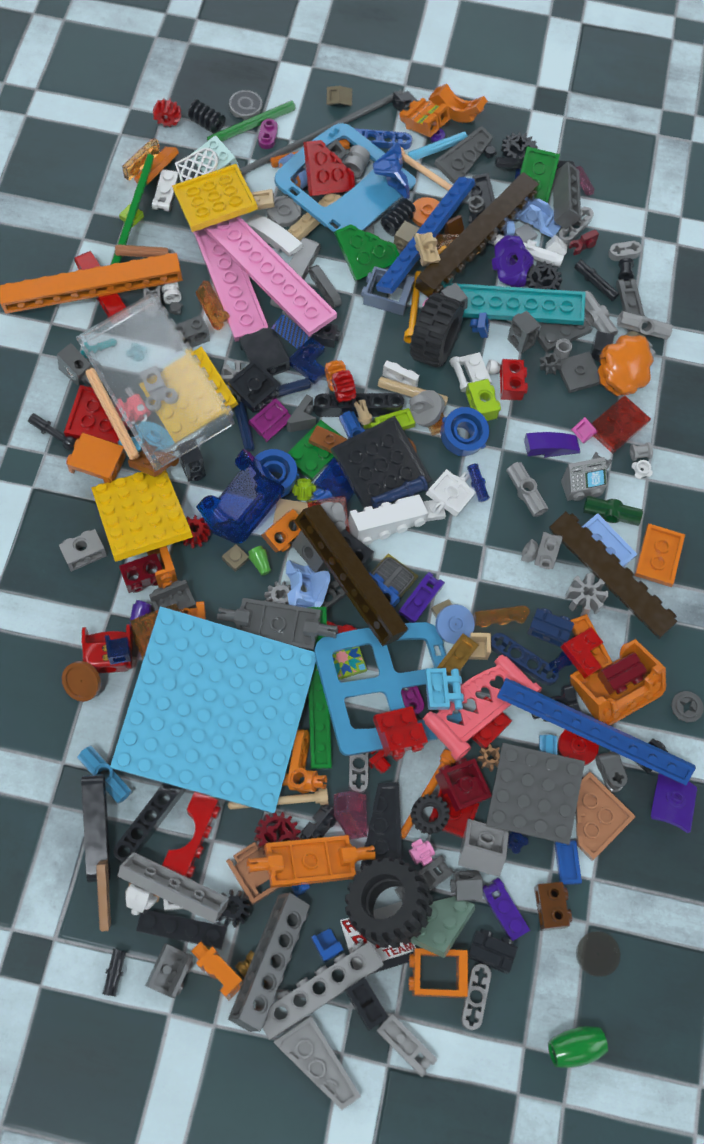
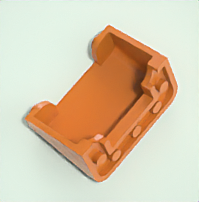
(615, 707)

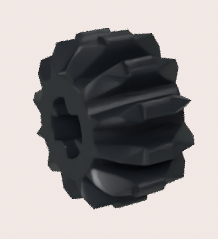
(239, 913)

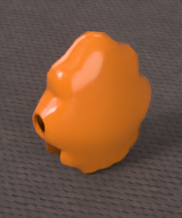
(625, 365)

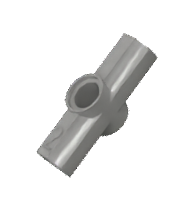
(598, 315)
(654, 327)
(531, 498)

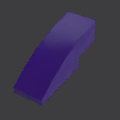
(551, 444)

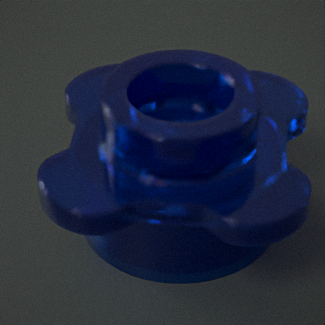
(516, 847)

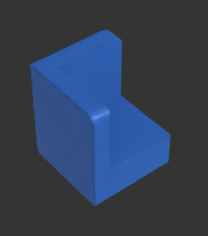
(327, 945)

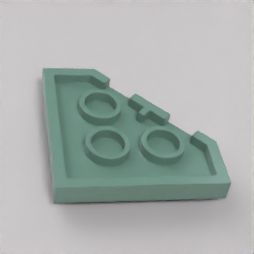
(444, 925)

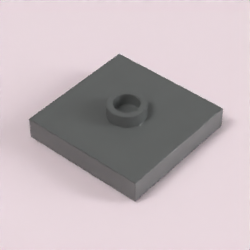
(579, 372)

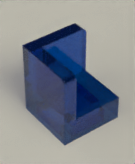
(117, 650)

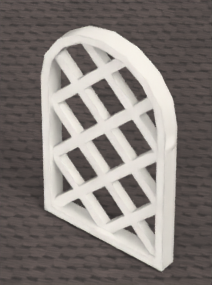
(188, 158)

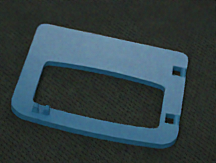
(359, 205)

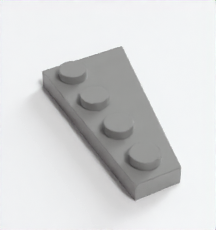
(314, 1056)

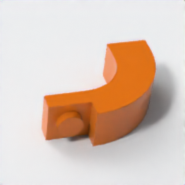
(459, 109)

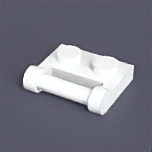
(474, 366)

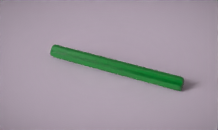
(253, 121)

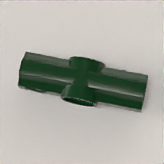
(613, 510)

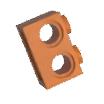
(282, 528)

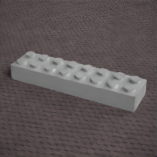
(173, 887)

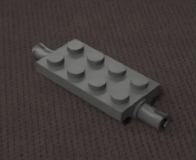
(279, 622)

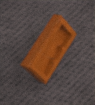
(325, 439)

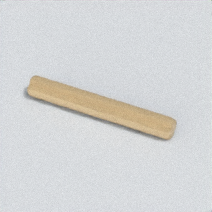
(403, 388)

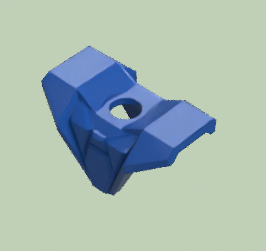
(390, 166)

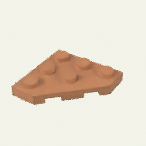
(598, 817)

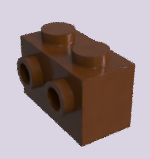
(552, 906)

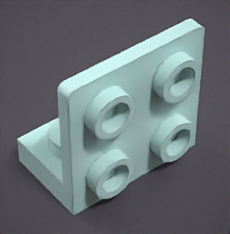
(225, 157)

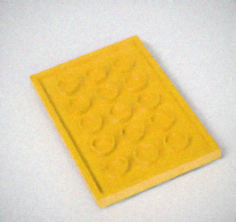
(140, 514)

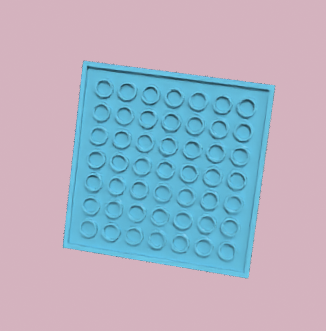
(215, 710)

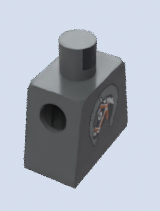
(73, 365)

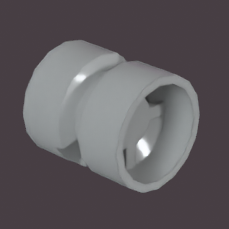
(357, 160)

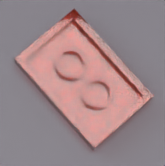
(619, 424)

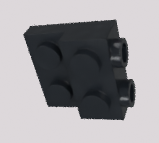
(254, 386)

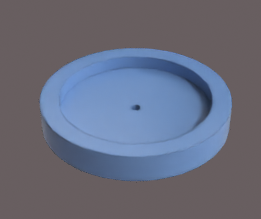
(446, 622)

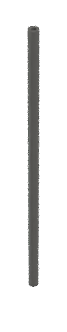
(310, 137)

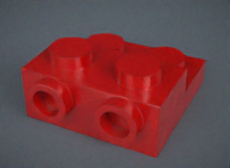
(400, 731)

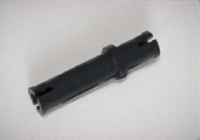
(596, 280)

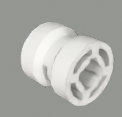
(169, 292)

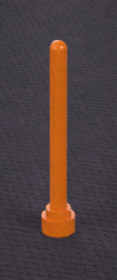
(446, 759)

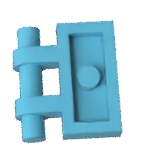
(437, 689)

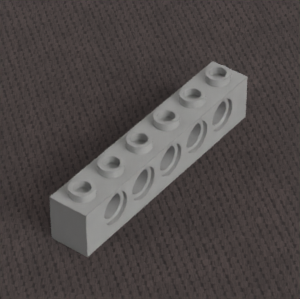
(370, 963)

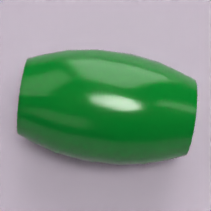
(577, 1047)

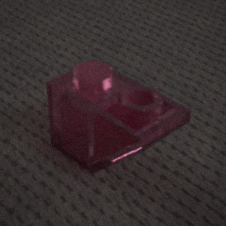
(351, 813)

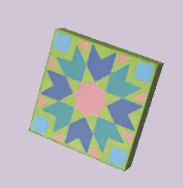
(349, 662)

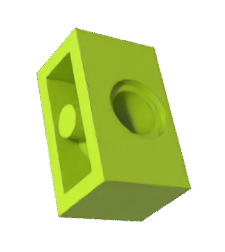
(481, 391)

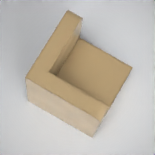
(484, 649)

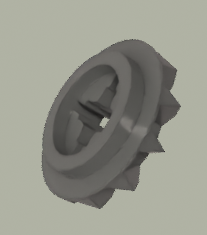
(696, 706)

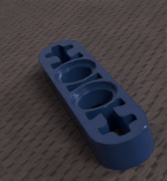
(521, 662)

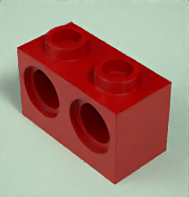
(509, 379)

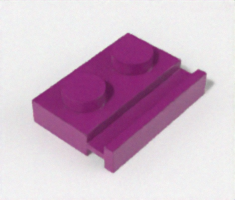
(270, 420)

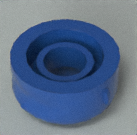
(470, 420)
(280, 462)

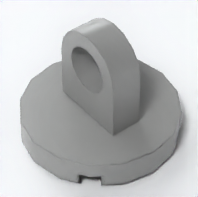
(426, 407)

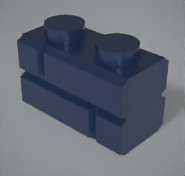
(550, 627)

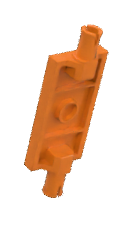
(310, 861)

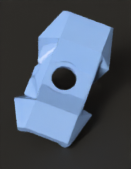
(540, 216)
(316, 585)

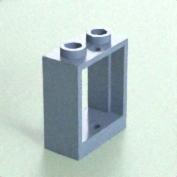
(385, 303)

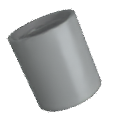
(565, 345)

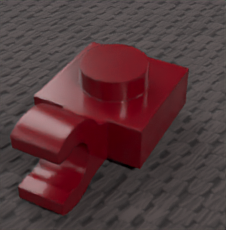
(586, 241)

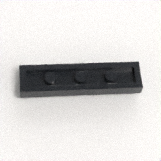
(181, 929)

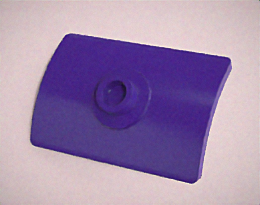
(674, 802)

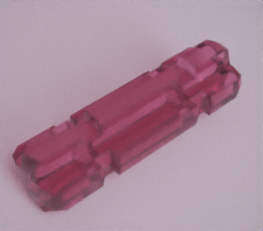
(585, 182)

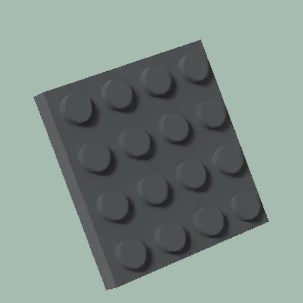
(535, 793)

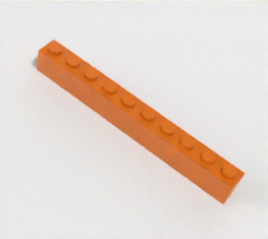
(90, 283)

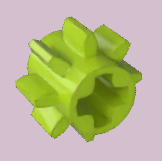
(304, 489)

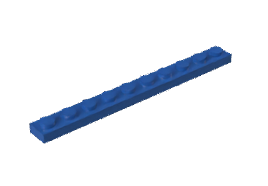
(433, 224)
(596, 731)

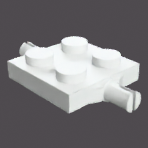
(451, 492)

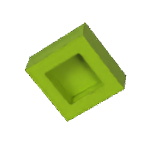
(123, 215)

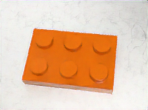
(659, 555)

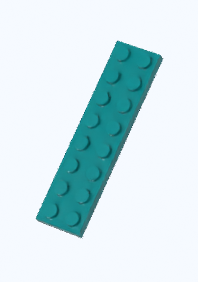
(542, 304)

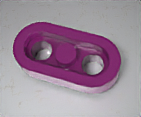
(268, 134)
(413, 697)

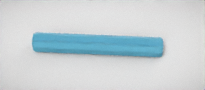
(437, 146)

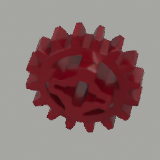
(269, 833)

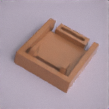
(252, 880)

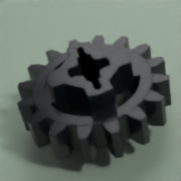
(515, 145)
(543, 277)

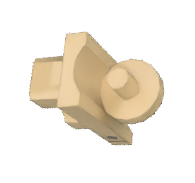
(427, 248)

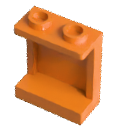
(96, 457)
(168, 575)

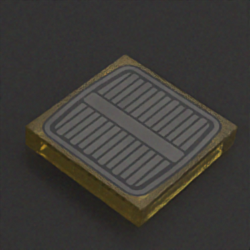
(395, 575)

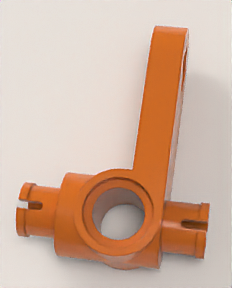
(298, 764)

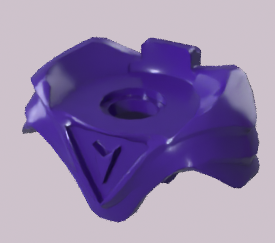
(508, 270)

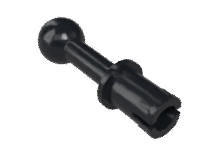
(43, 425)

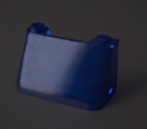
(243, 501)

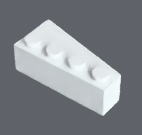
(387, 519)

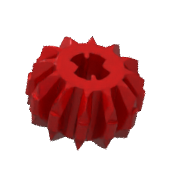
(167, 112)
(343, 385)
(201, 531)

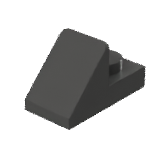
(301, 416)

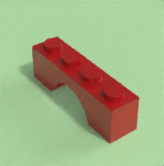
(202, 811)

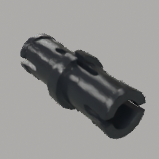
(114, 972)

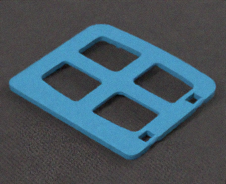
(389, 682)

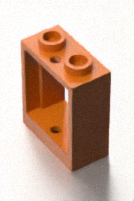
(461, 975)

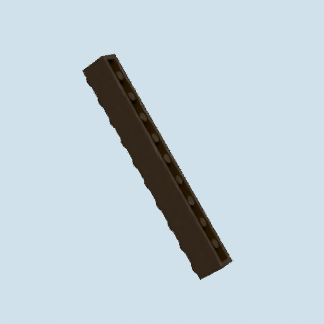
(477, 235)

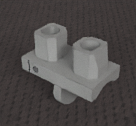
(548, 550)

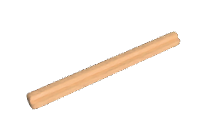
(112, 414)

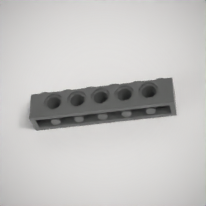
(260, 968)

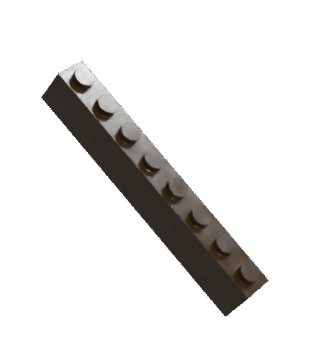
(351, 575)
(616, 578)

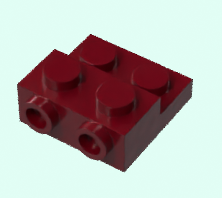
(463, 784)

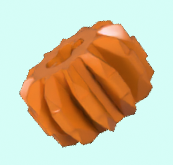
(333, 367)

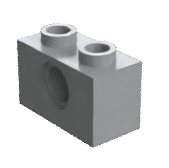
(77, 559)

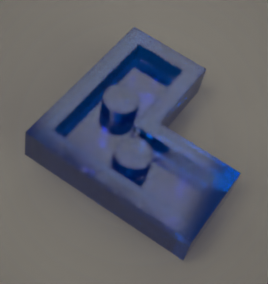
(304, 360)

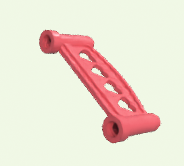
(455, 735)

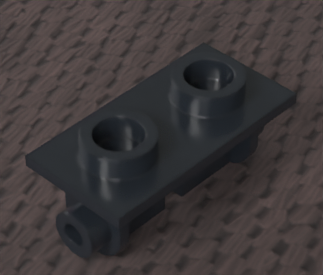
(325, 820)

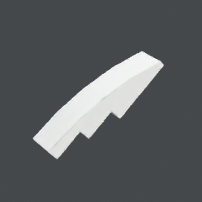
(274, 234)

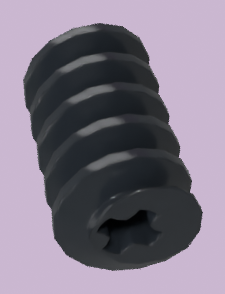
(206, 117)
(397, 215)

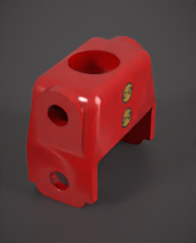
(96, 652)

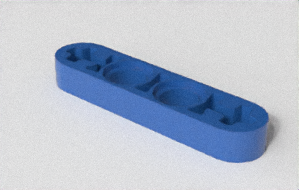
(381, 135)

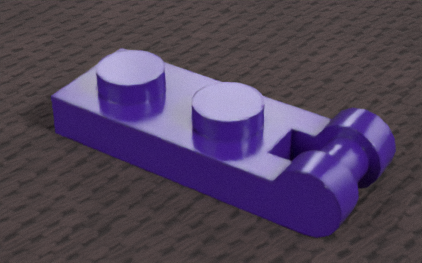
(421, 598)
(505, 910)

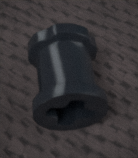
(626, 266)

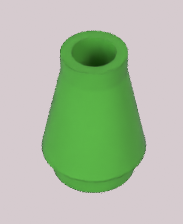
(259, 558)

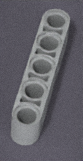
(303, 260)

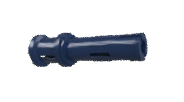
(407, 489)

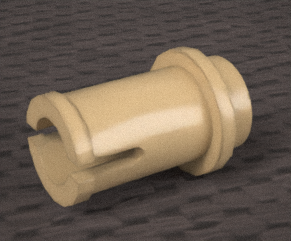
(363, 413)

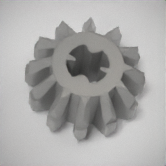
(278, 591)

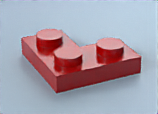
(579, 652)

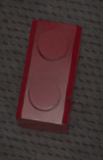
(622, 673)

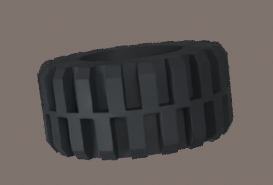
(436, 330)
(370, 885)

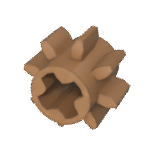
(486, 753)

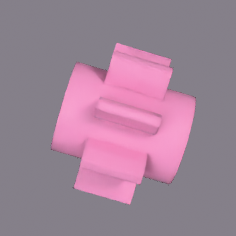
(421, 852)

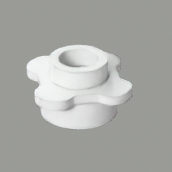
(642, 464)

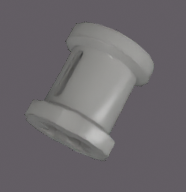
(641, 451)

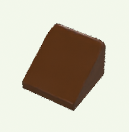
(454, 226)

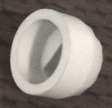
(493, 367)

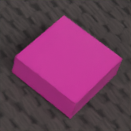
(584, 430)

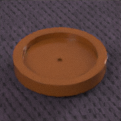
(81, 681)

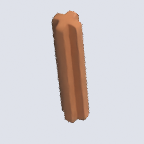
(140, 251)

